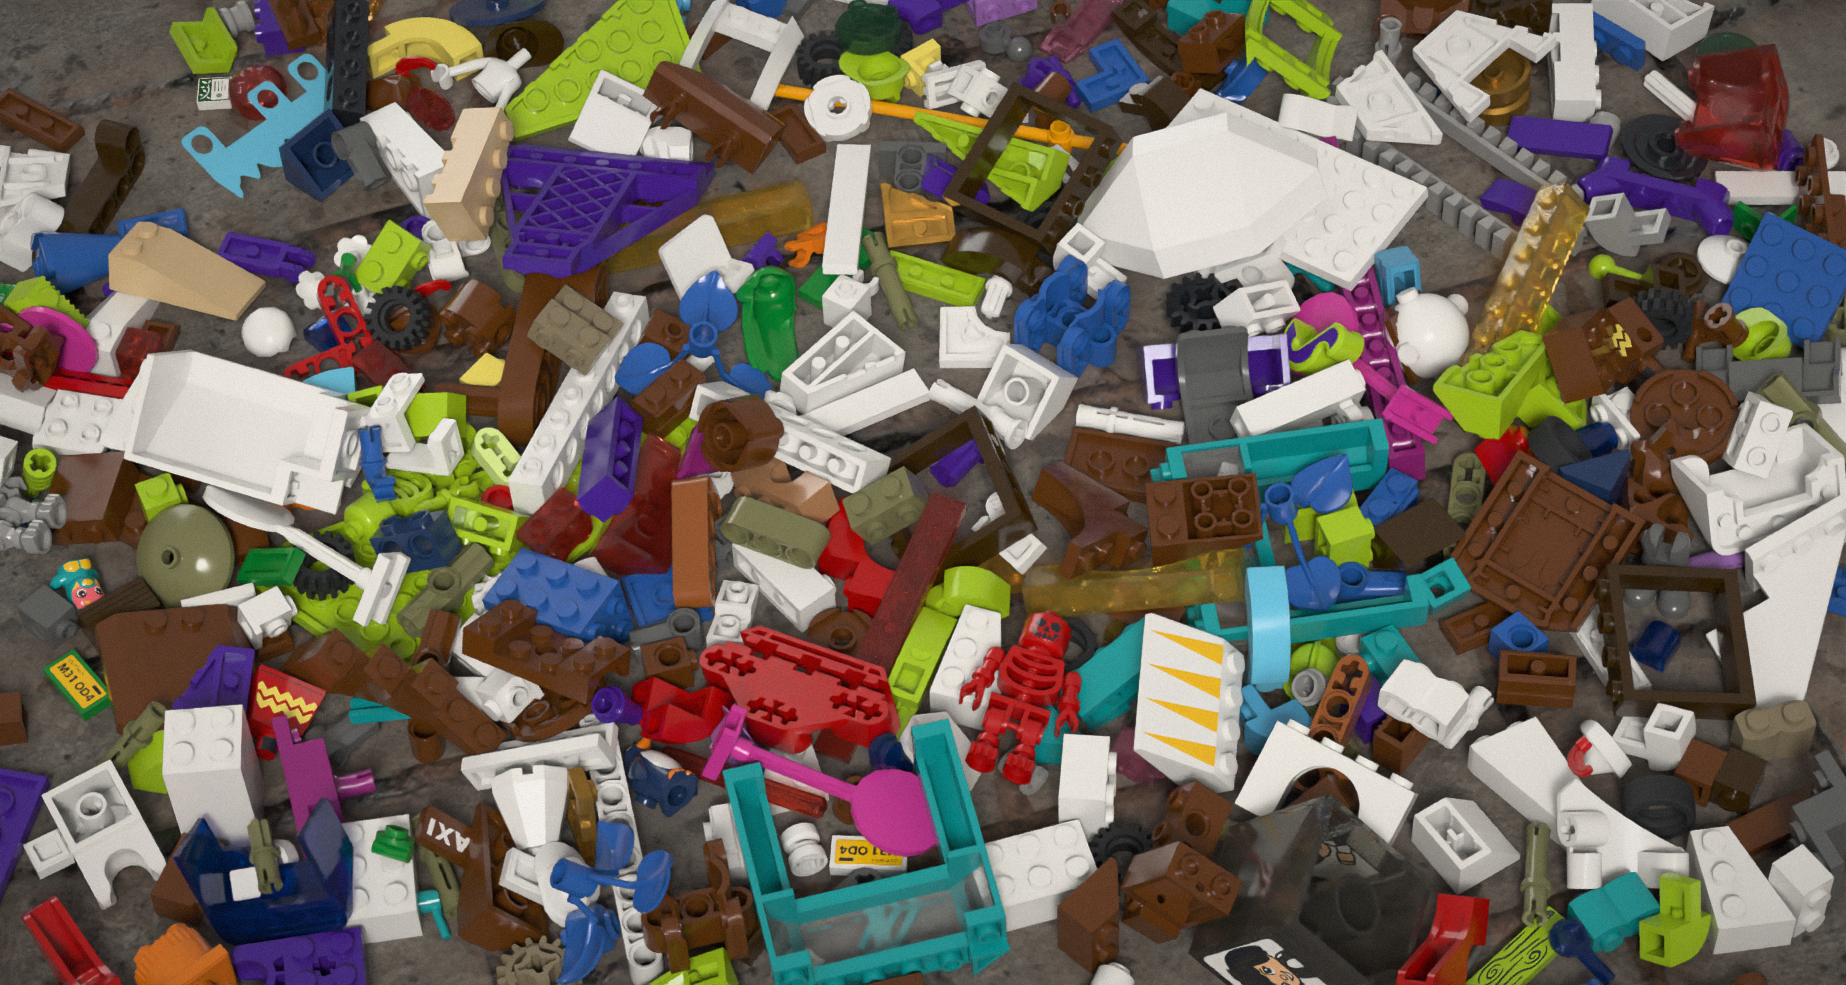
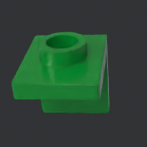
(1748, 220)

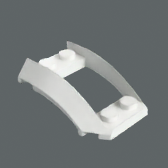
(753, 29)

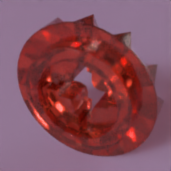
(423, 100)

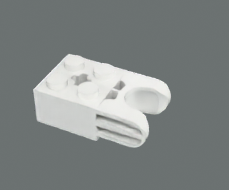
(103, 829)

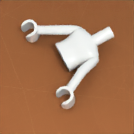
(496, 80)

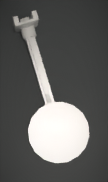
(378, 584)

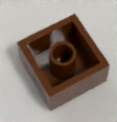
(1584, 355)

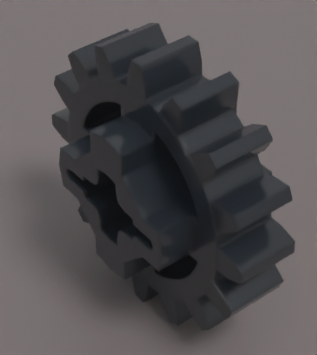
(1198, 299)

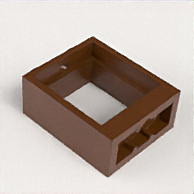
(1174, 875)

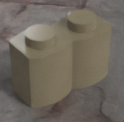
(1774, 732)

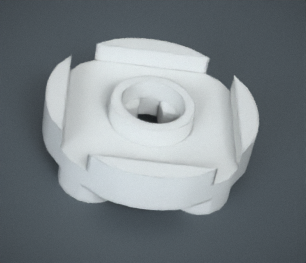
(843, 125)

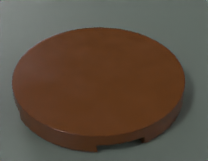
(1692, 401)
(549, 716)

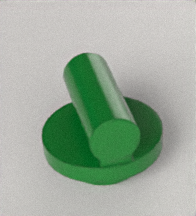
(394, 843)

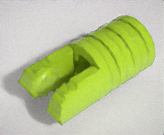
(43, 476)

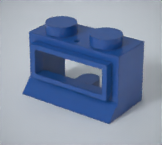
(1391, 497)

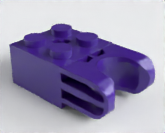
(305, 959)

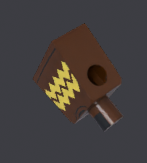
(1636, 340)

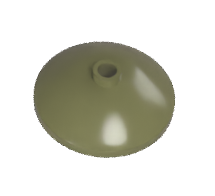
(200, 551)

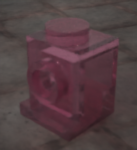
(1131, 763)

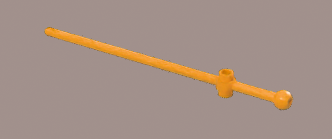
(1059, 131)

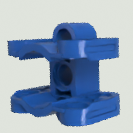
(1075, 331)

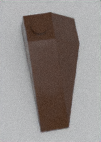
(485, 910)

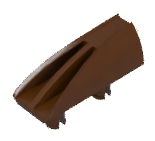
(714, 113)

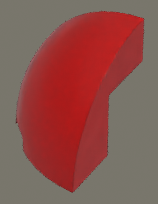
(676, 715)

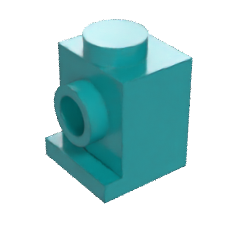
(1450, 580)

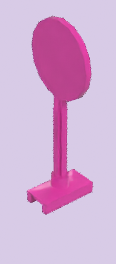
(78, 349)
(1406, 405)
(883, 805)

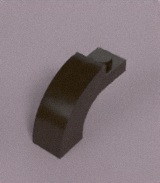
(999, 254)

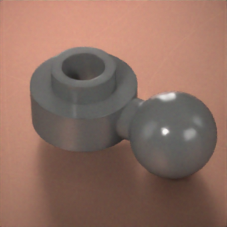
(997, 38)

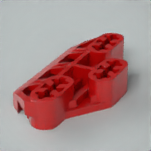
(790, 704)

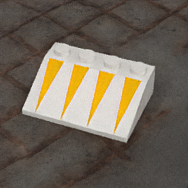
(1189, 704)

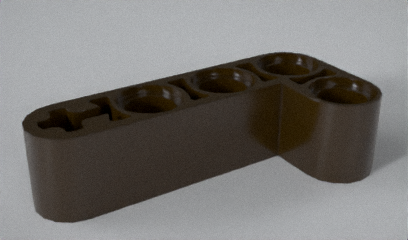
(108, 181)

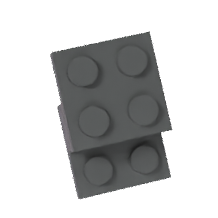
(1821, 820)

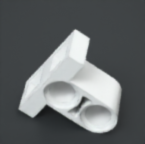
(1317, 117)
(20, 222)
(1259, 268)

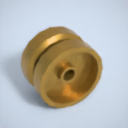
(1508, 85)

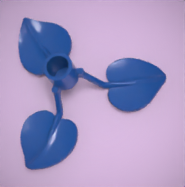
(708, 310)
(1326, 489)
(613, 853)

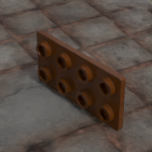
(1821, 211)

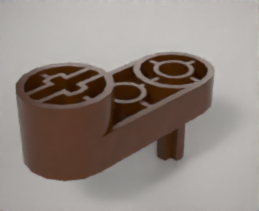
(529, 370)

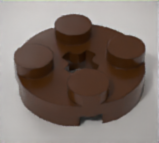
(837, 624)

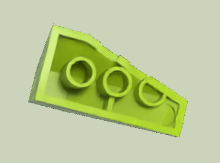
(1494, 385)

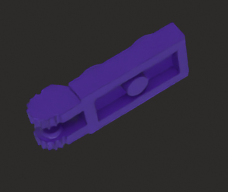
(266, 256)

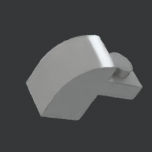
(1623, 230)

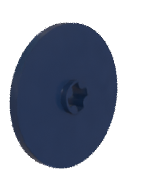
(493, 12)

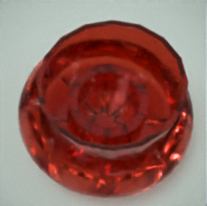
(248, 79)

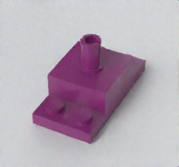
(311, 776)

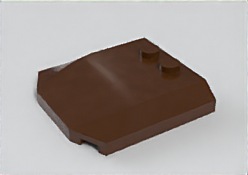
(1543, 545)
(159, 652)

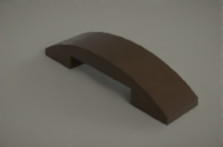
(1154, 41)

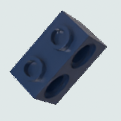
(423, 537)

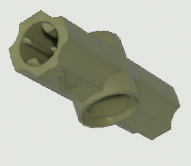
(1783, 392)
(445, 588)

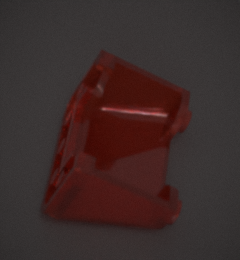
(1738, 108)

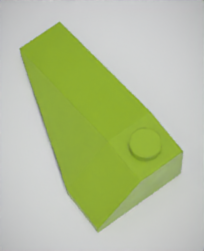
(1544, 395)

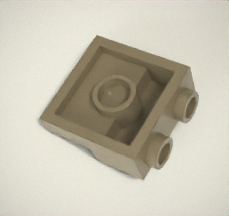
(574, 329)

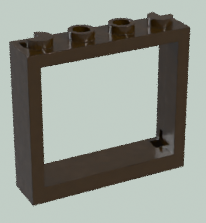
(991, 145)
(996, 535)
(1730, 631)

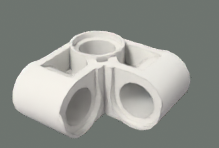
(446, 256)

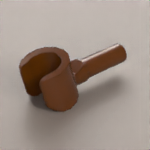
(1060, 7)

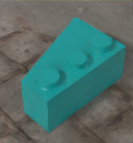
(1111, 678)

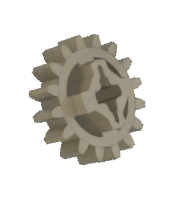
(533, 964)

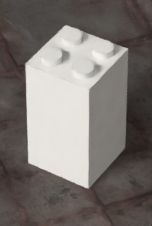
(213, 771)

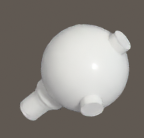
(1430, 332)

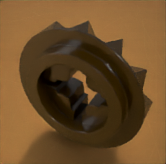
(1695, 276)

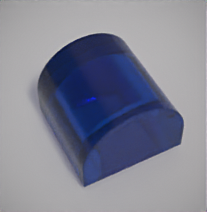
(320, 333)
(1656, 645)

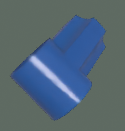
(1366, 584)

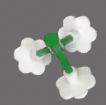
(348, 258)

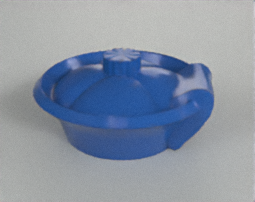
(1240, 80)

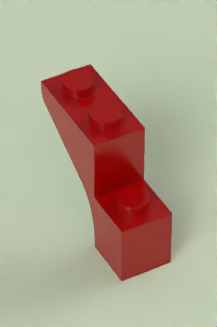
(849, 561)
(65, 946)
(1445, 952)

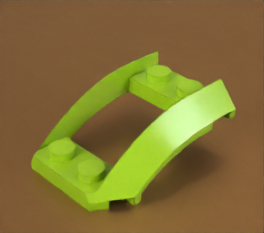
(1310, 76)

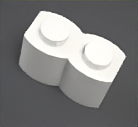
(1423, 700)

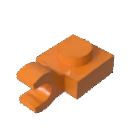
(807, 242)

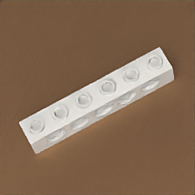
(809, 444)

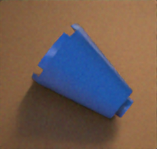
(72, 258)

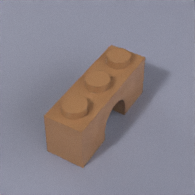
(772, 484)

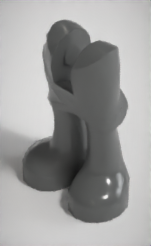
(1670, 604)

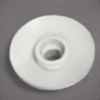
(1721, 256)

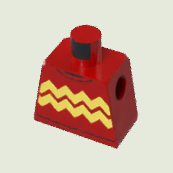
(274, 696)

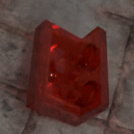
(380, 364)
(556, 526)

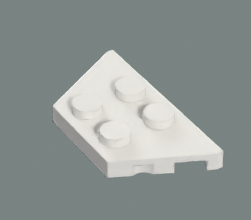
(1386, 105)

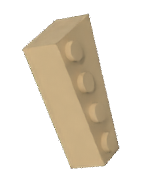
(471, 175)

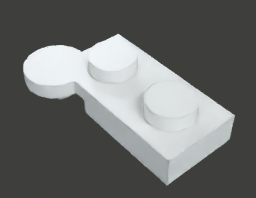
(1022, 553)

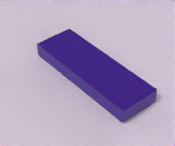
(1561, 137)

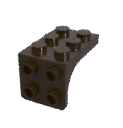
(1509, 13)

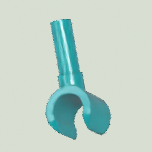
(430, 903)

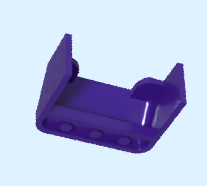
(1266, 361)

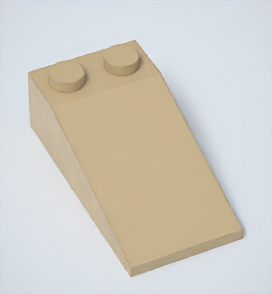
(179, 272)

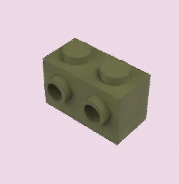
(886, 505)

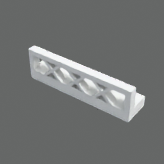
(566, 750)

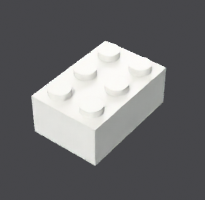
(1039, 871)
(383, 887)

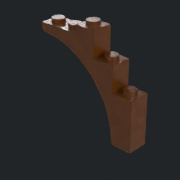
(381, 676)

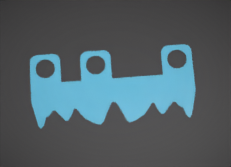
(262, 142)

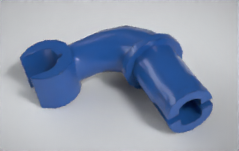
(374, 464)

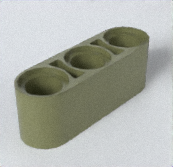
(775, 532)

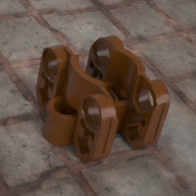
(702, 915)

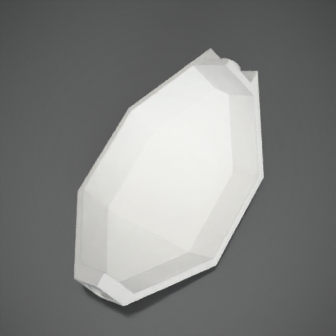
(1201, 195)

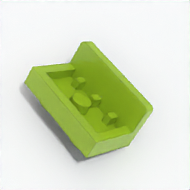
(205, 43)
(392, 259)

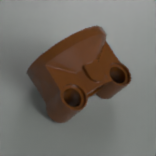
(1418, 16)

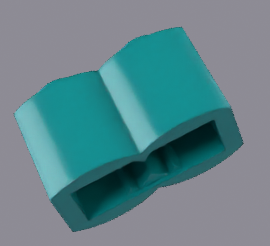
(1613, 911)

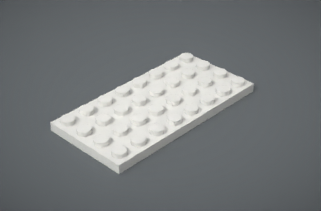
(1356, 219)

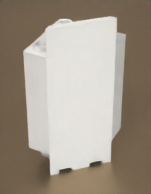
(240, 429)

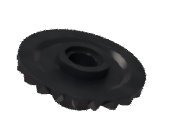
(1652, 147)

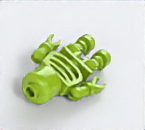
(413, 494)

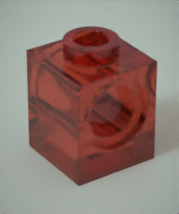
(134, 350)

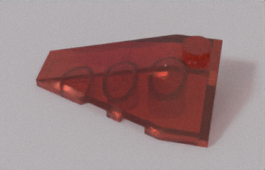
(642, 534)

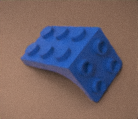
(565, 596)

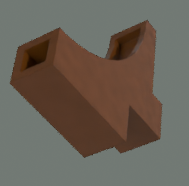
(1092, 518)

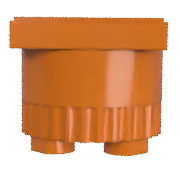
(183, 959)

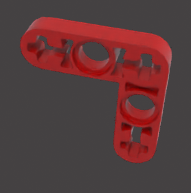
(342, 353)

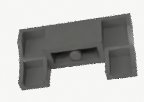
(1815, 378)

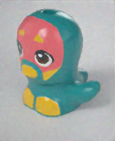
(79, 581)

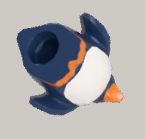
(658, 778)

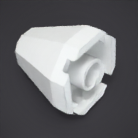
(532, 805)

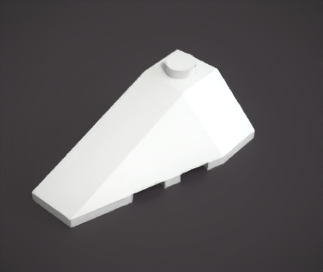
(109, 324)

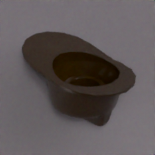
(538, 37)

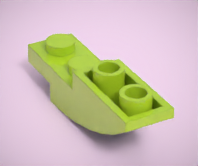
(919, 662)

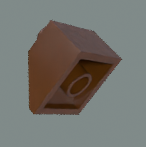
(1091, 919)

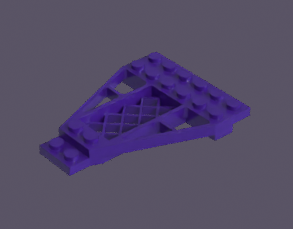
(586, 201)

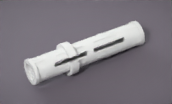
(1133, 424)

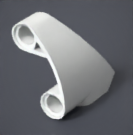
(1608, 845)

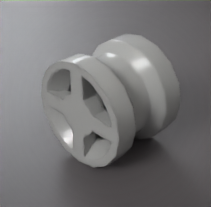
(237, 18)

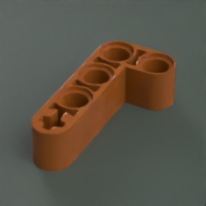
(694, 514)
(1340, 728)

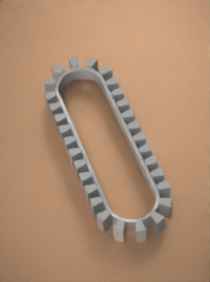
(1481, 143)

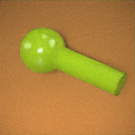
(1603, 263)

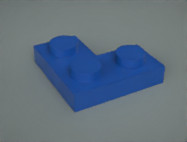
(1115, 77)

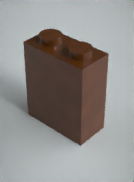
(96, 496)

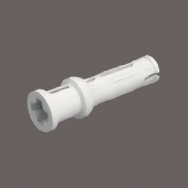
(1007, 428)

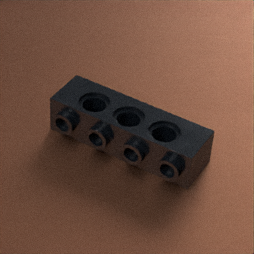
(346, 60)

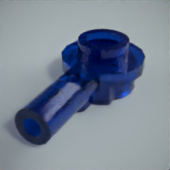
(888, 753)
(1570, 940)

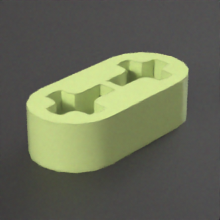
(497, 460)

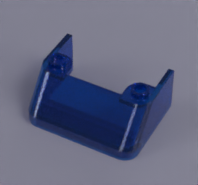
(313, 894)

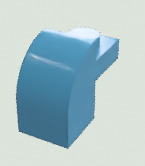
(1260, 720)

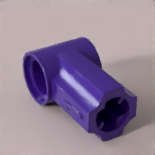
(956, 465)

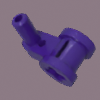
(1039, 68)

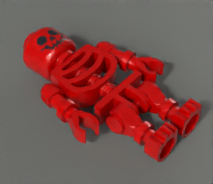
(1029, 680)

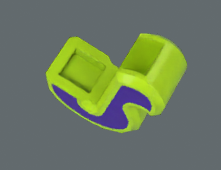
(1316, 352)

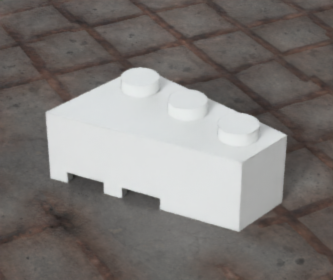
(1572, 63)
(841, 364)
(971, 640)
(1736, 894)

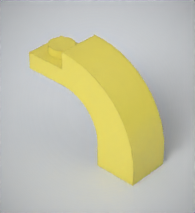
(423, 37)

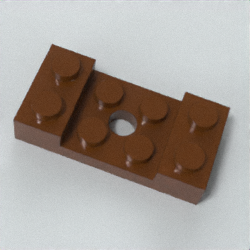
(516, 644)

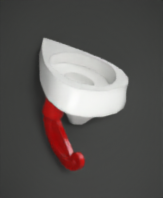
(1596, 753)

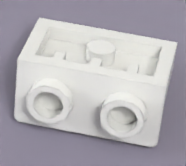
(1616, 410)
(1757, 435)

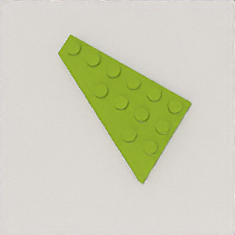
(624, 42)

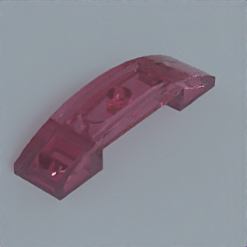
(1079, 30)

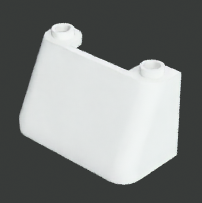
(1743, 508)

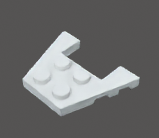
(1465, 47)
(35, 172)

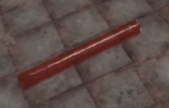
(776, 792)

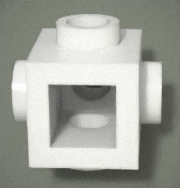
(977, 91)

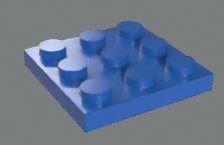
(1792, 277)

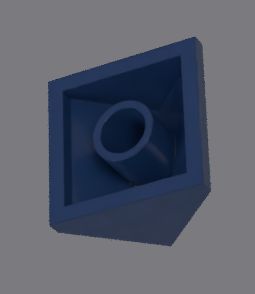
(311, 160)
(1600, 475)

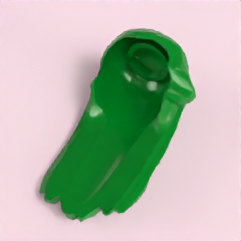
(769, 320)

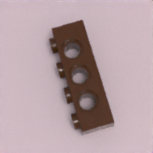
(1206, 817)

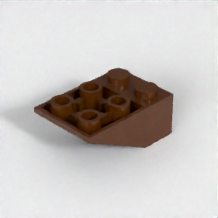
(1202, 516)

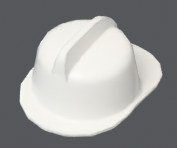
(553, 900)

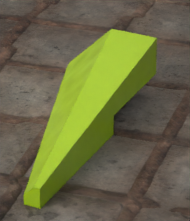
(1022, 172)

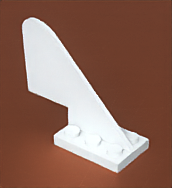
(1797, 576)

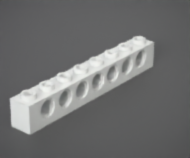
(562, 431)

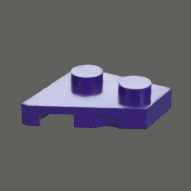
(221, 681)

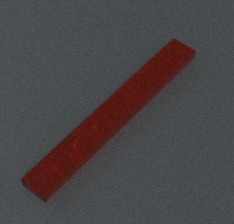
(903, 600)

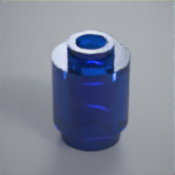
(1599, 438)

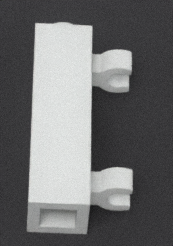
(1303, 403)

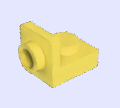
(919, 60)

